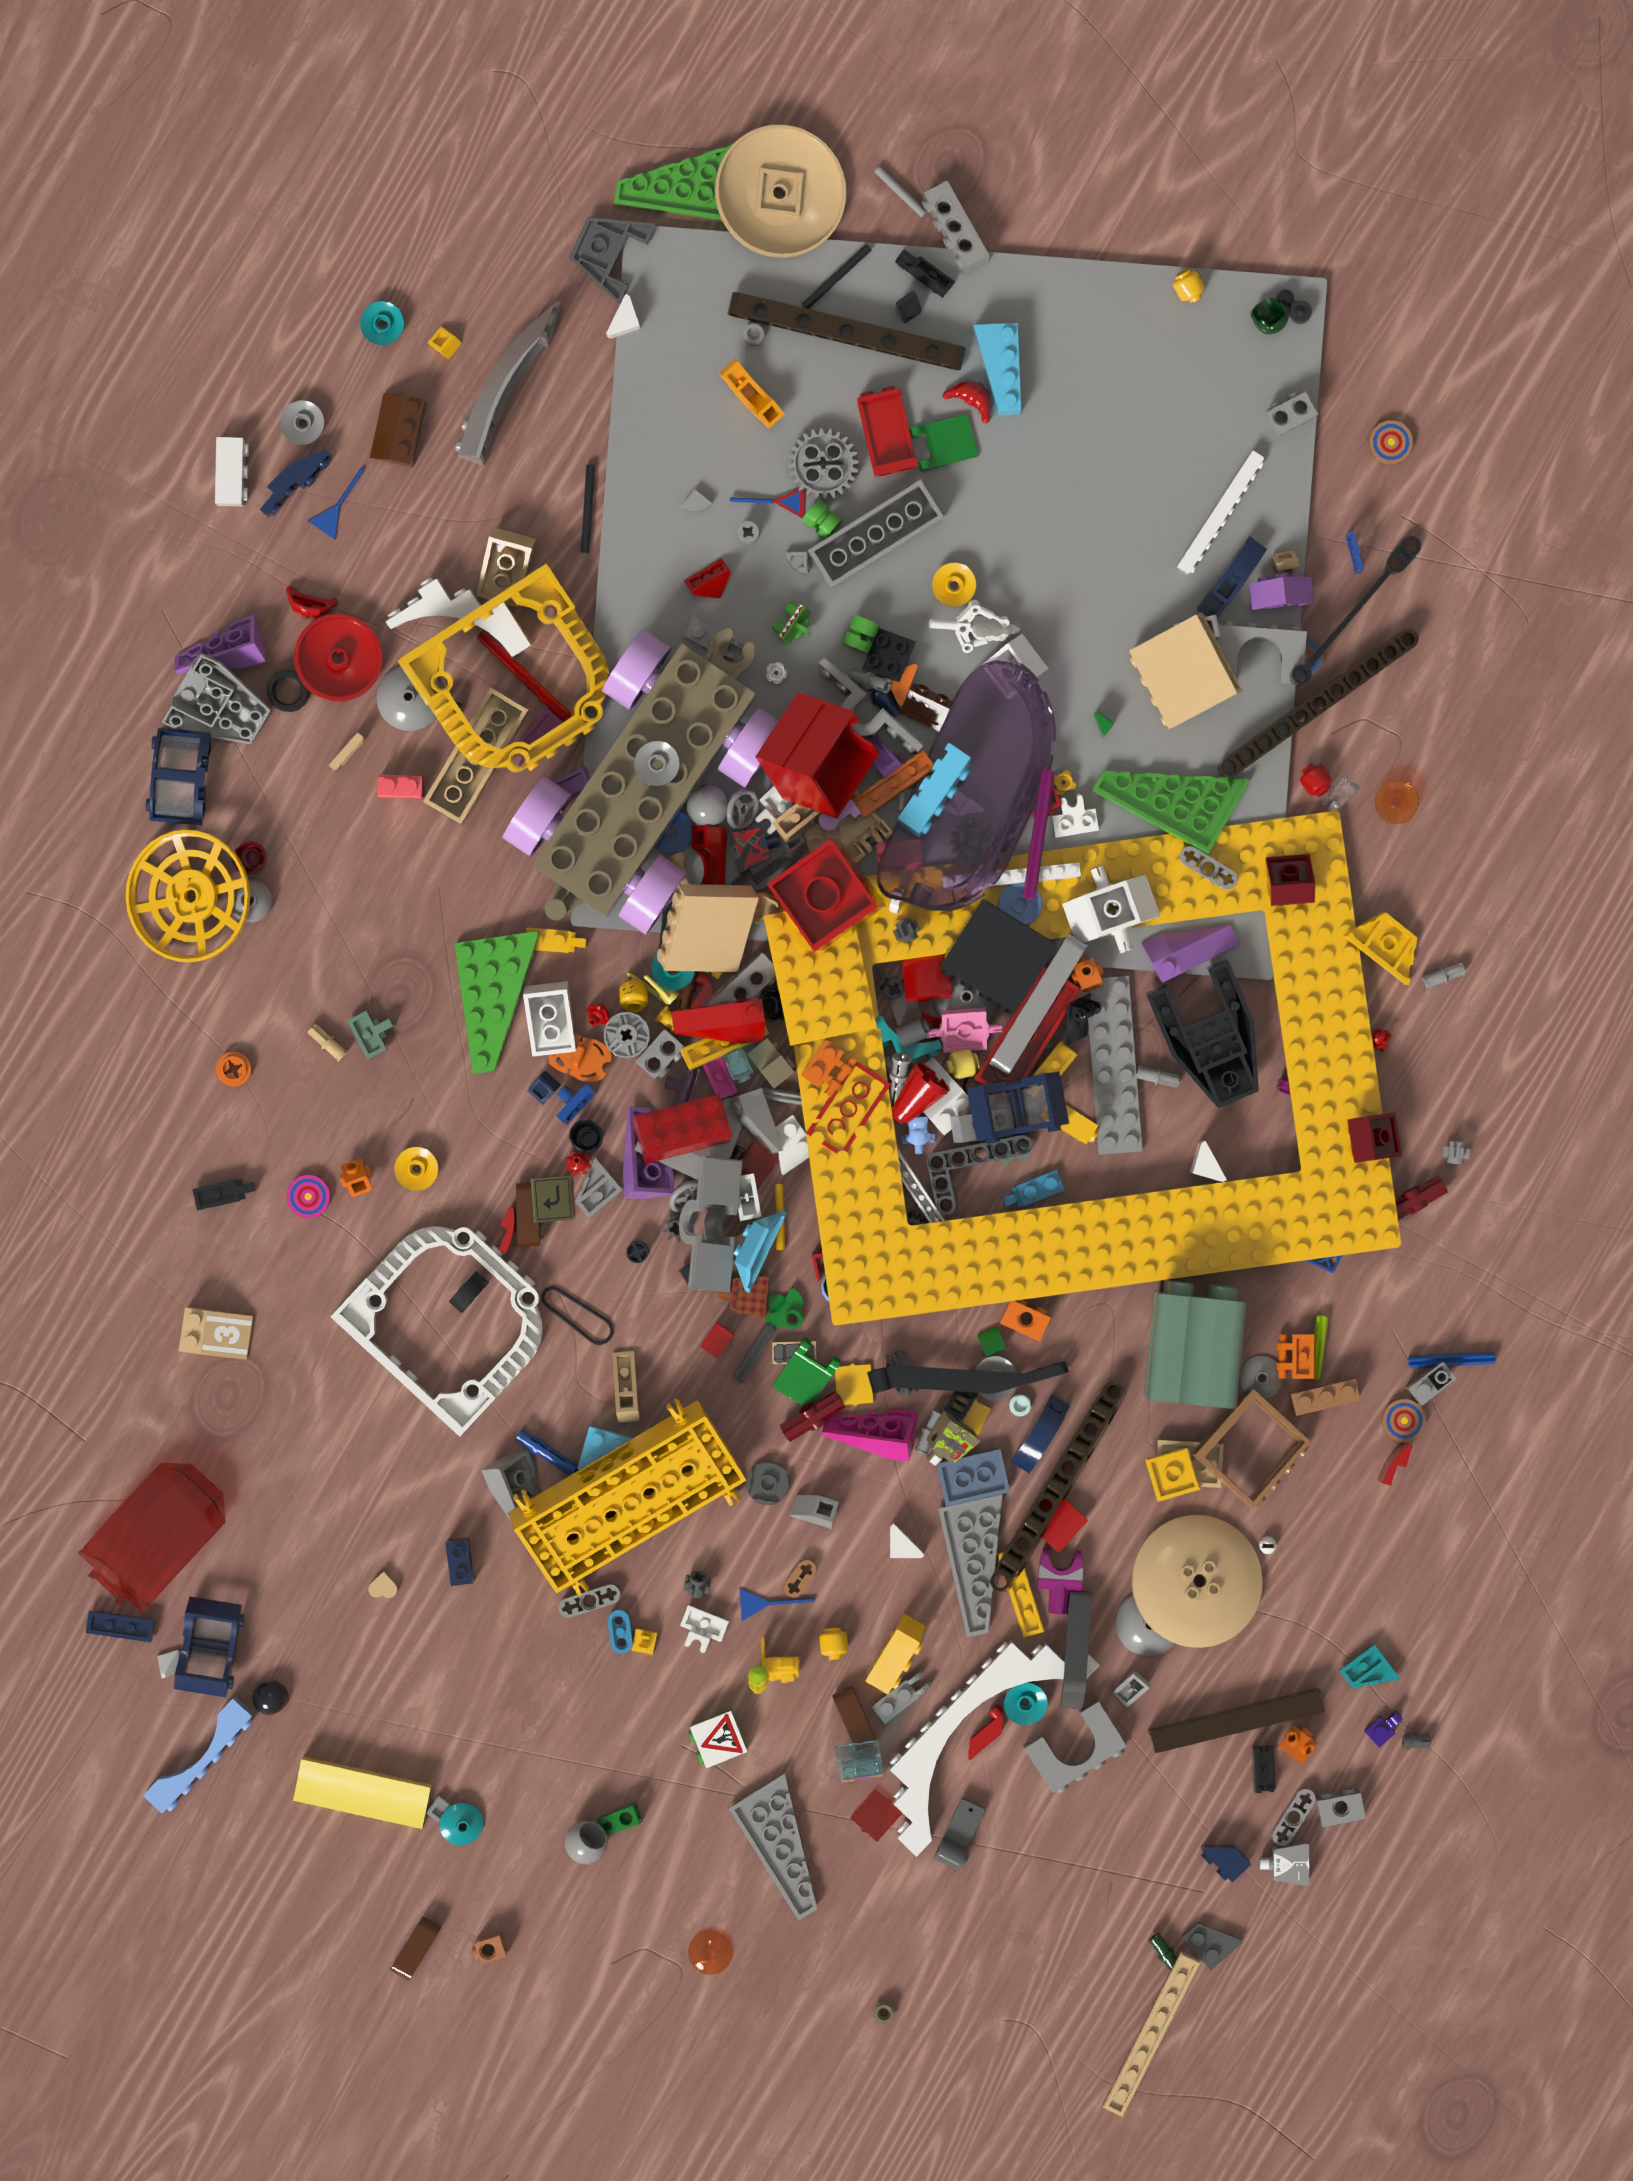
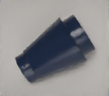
(885, 701)

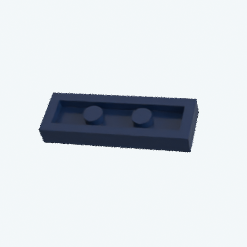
(120, 1626)

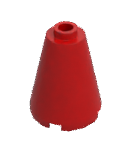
(918, 1093)

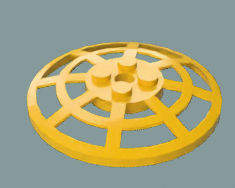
(177, 896)

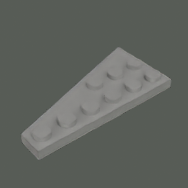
(971, 1544)
(773, 1832)

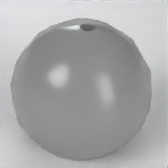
(707, 805)
(586, 1842)

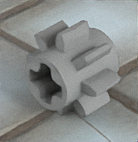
(1456, 1152)

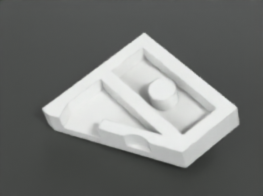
(793, 1143)

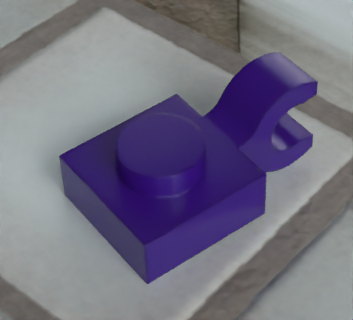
(1381, 1730)

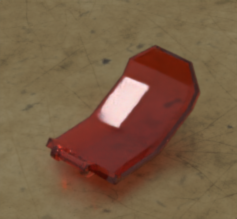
(155, 1533)

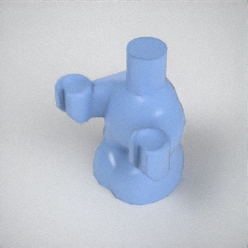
(918, 1134)

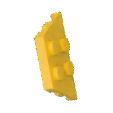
(1386, 944)

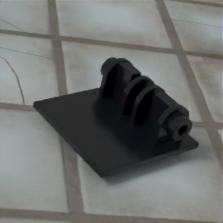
(889, 655)
(1077, 1017)

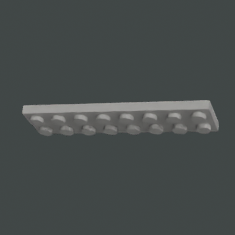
(1114, 1069)

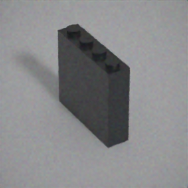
(997, 956)

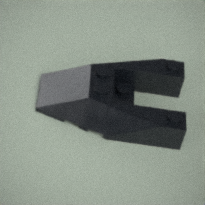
(1217, 1048)

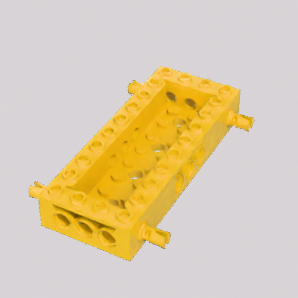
(618, 1485)

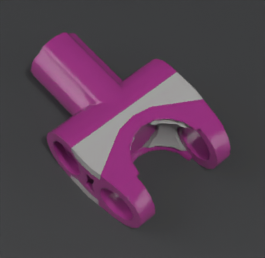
(1060, 1580)

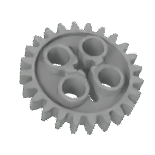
(822, 443)

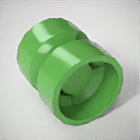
(822, 519)
(867, 629)

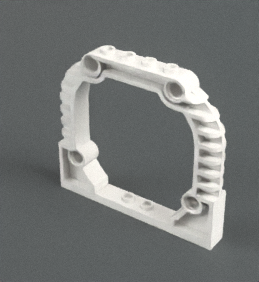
(458, 1408)

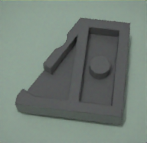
(1210, 1944)

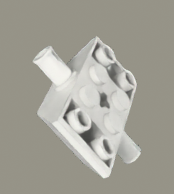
(1089, 916)

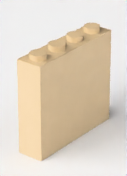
(1185, 671)
(707, 927)

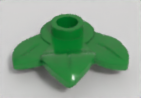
(783, 1307)

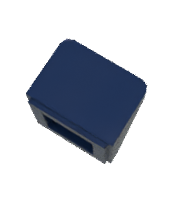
(544, 1087)

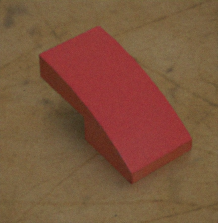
(509, 1224)

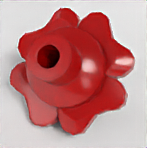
(598, 1014)
(1380, 1039)
(578, 1163)

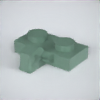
(370, 1033)

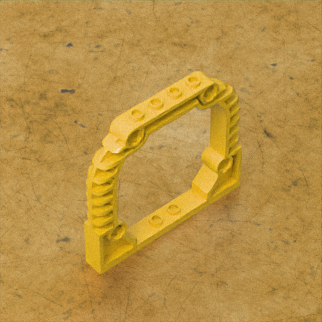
(537, 592)

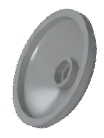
(394, 708)
(957, 1002)
(1134, 1634)

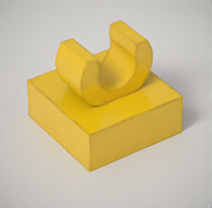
(644, 1641)

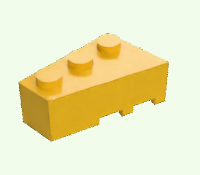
(896, 1654)

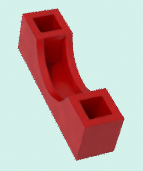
(711, 846)

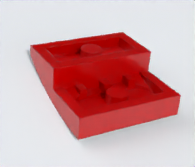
(924, 979)
(1398, 1457)
(1064, 1525)

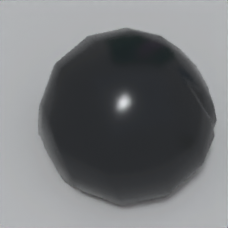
(772, 1005)
(586, 1136)
(270, 1697)

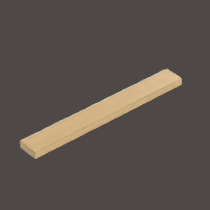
(1151, 2034)

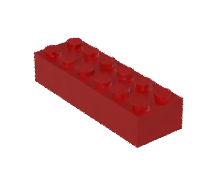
(988, 1074)

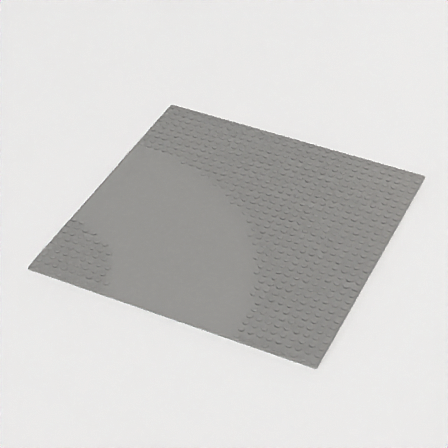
(1064, 517)

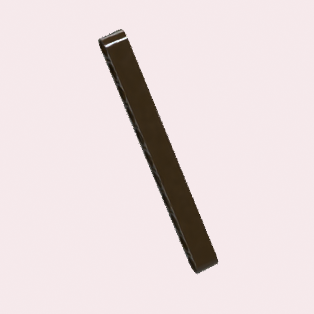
(1327, 698)

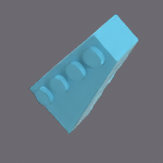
(1000, 357)
(935, 791)

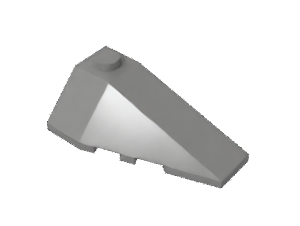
(510, 1476)

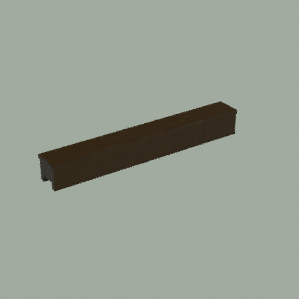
(1236, 1720)

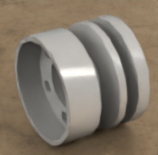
(639, 1031)

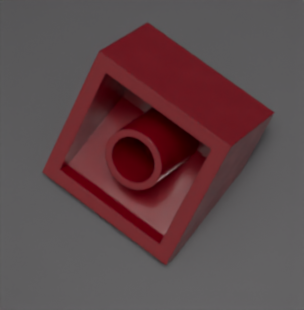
(1290, 880)
(1374, 1137)

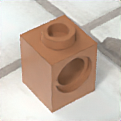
(495, 1940)

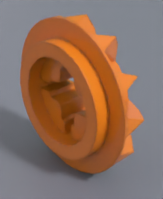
(223, 1066)

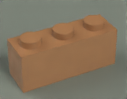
(1324, 1396)

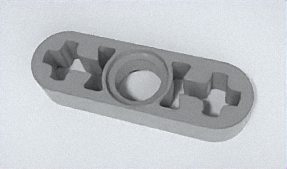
(1197, 853)
(575, 1611)
(1306, 1805)

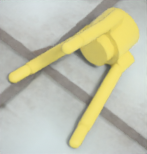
(662, 994)

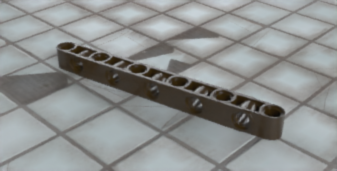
(863, 336)
(1057, 1486)

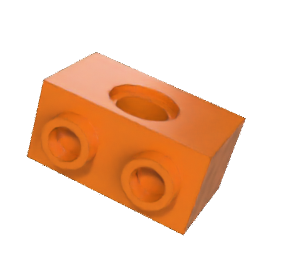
(1035, 1328)

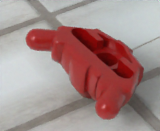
(973, 395)
(308, 605)

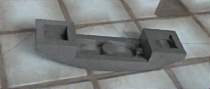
(794, 851)

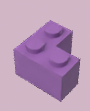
(1281, 591)

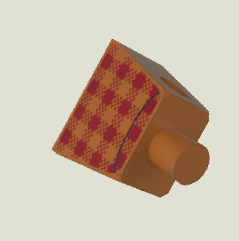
(749, 1303)

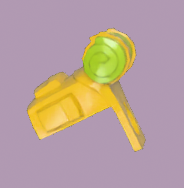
(773, 1669)

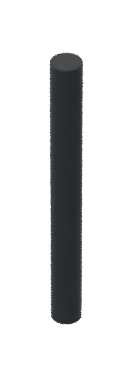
(838, 275)
(587, 509)

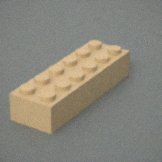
(464, 781)

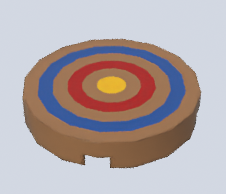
(1390, 442)
(1404, 1420)

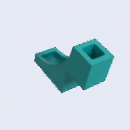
(914, 1050)

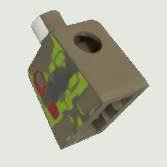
(950, 1439)

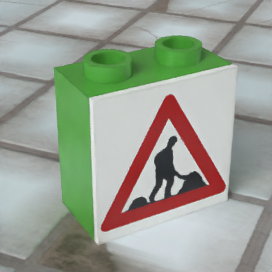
(717, 1738)

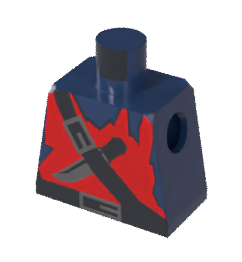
(751, 847)

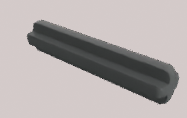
(754, 1353)

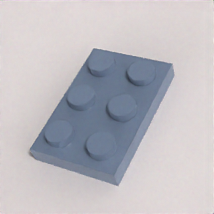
(973, 1477)

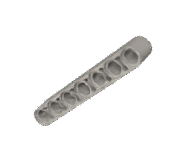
(1038, 1004)

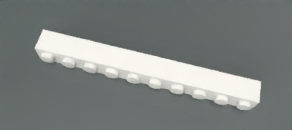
(1218, 516)
(1046, 873)
(918, 1191)

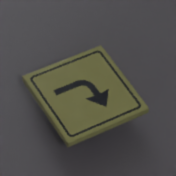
(552, 1199)

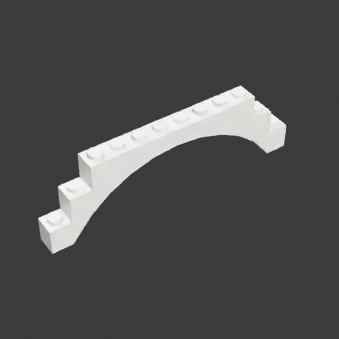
(918, 1761)

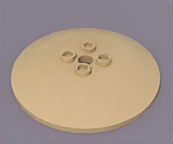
(802, 168)
(1166, 1586)

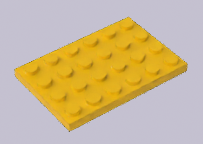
(821, 990)

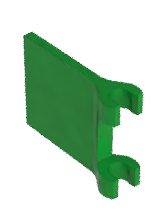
(947, 441)
(804, 1376)

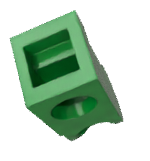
(620, 1819)

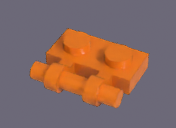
(822, 1065)
(1303, 1356)

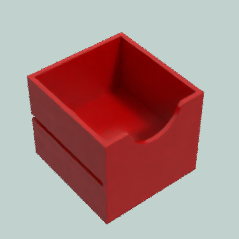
(816, 755)
(826, 894)

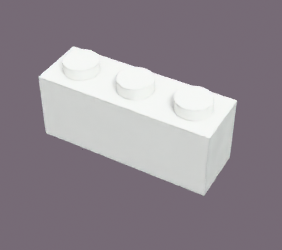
(231, 471)

